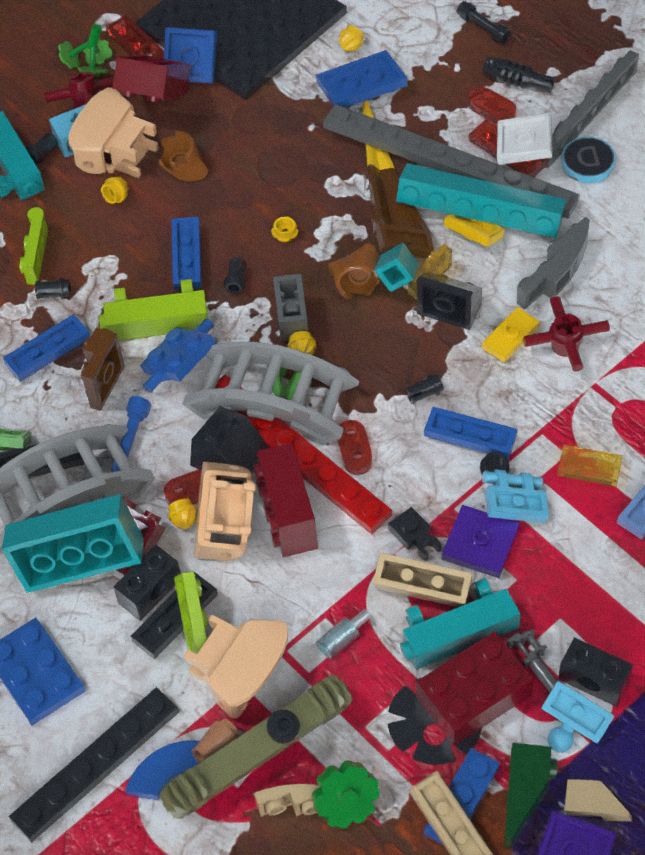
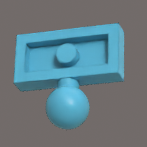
(576, 714)

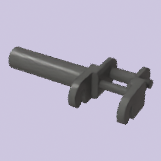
(531, 658)

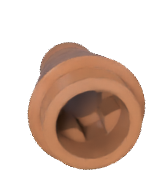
(217, 737)

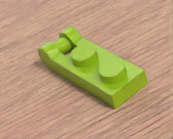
(34, 246)
(192, 616)

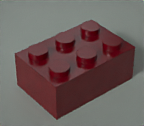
(152, 77)
(285, 500)
(474, 688)

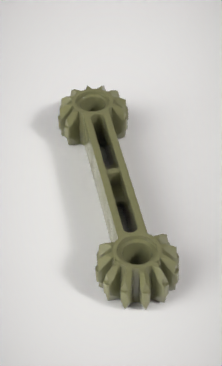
(251, 750)

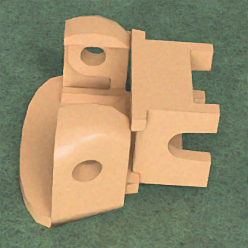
(111, 127)
(223, 510)
(238, 660)

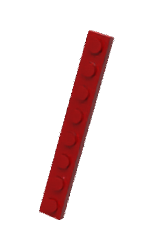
(323, 472)

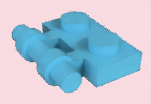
(515, 503)

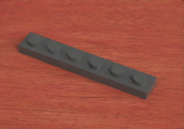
(593, 103)

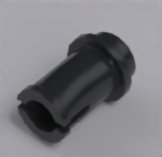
(42, 147)
(234, 281)
(49, 289)
(424, 388)

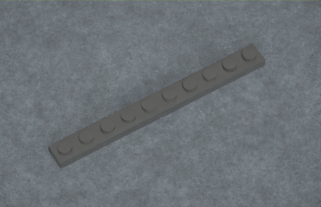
(437, 155)

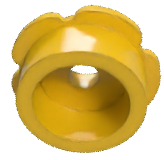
(284, 229)

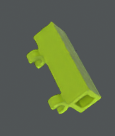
(154, 314)

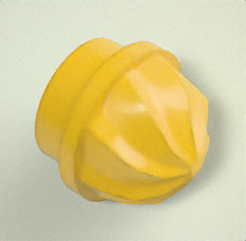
(351, 38)
(114, 190)
(302, 342)
(182, 513)

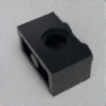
(147, 582)
(595, 671)

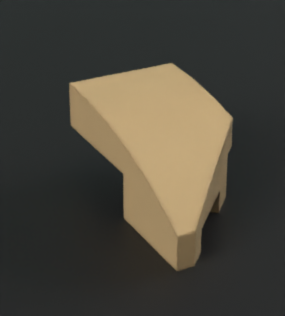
(593, 799)

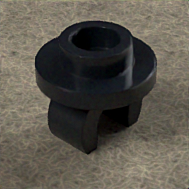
(283, 726)

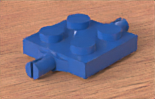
(177, 354)

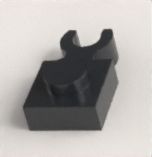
(414, 530)

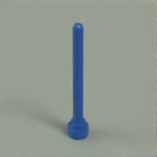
(137, 409)

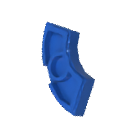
(160, 768)

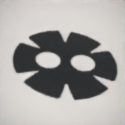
(409, 731)

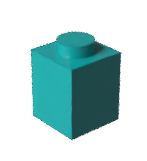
(396, 267)

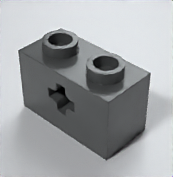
(290, 305)

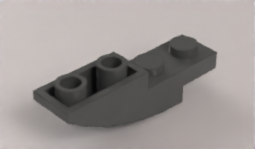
(562, 263)

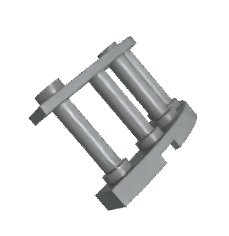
(263, 404)
(127, 482)

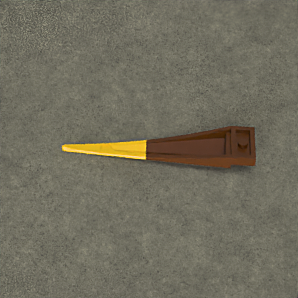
(393, 220)

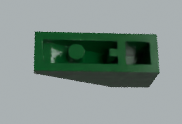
(528, 783)

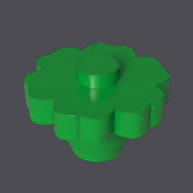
(345, 794)

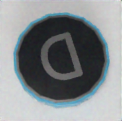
(588, 159)

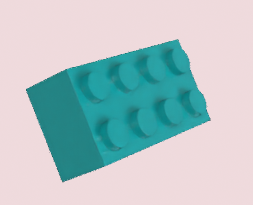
(73, 543)

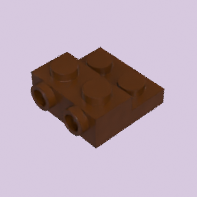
(102, 366)

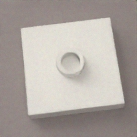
(524, 138)

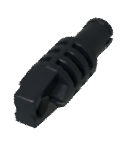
(517, 74)

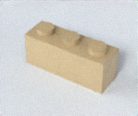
(422, 580)

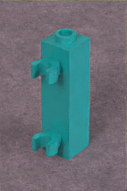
(16, 164)
(459, 628)

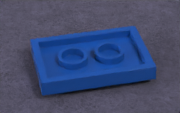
(361, 80)
(36, 672)

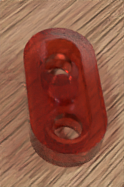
(491, 105)
(353, 445)
(189, 483)

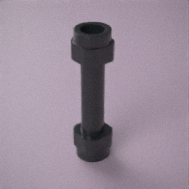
(468, 12)

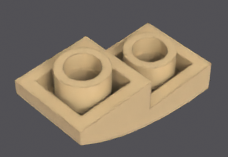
(276, 799)

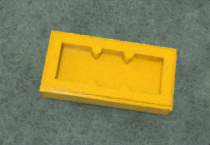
(479, 231)
(509, 334)

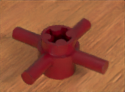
(81, 88)
(566, 334)

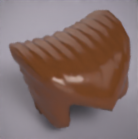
(183, 158)
(356, 272)

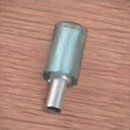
(341, 634)

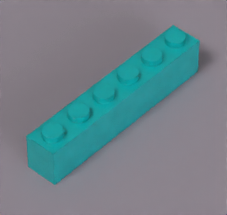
(481, 200)

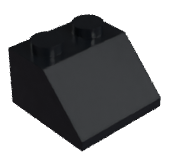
(448, 299)
(227, 440)

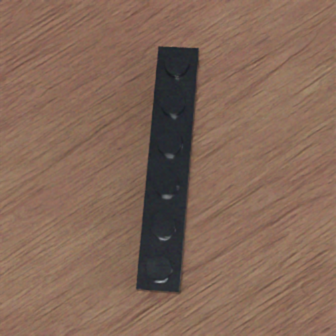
(93, 765)

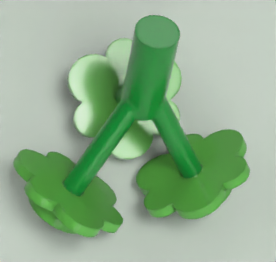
(95, 51)

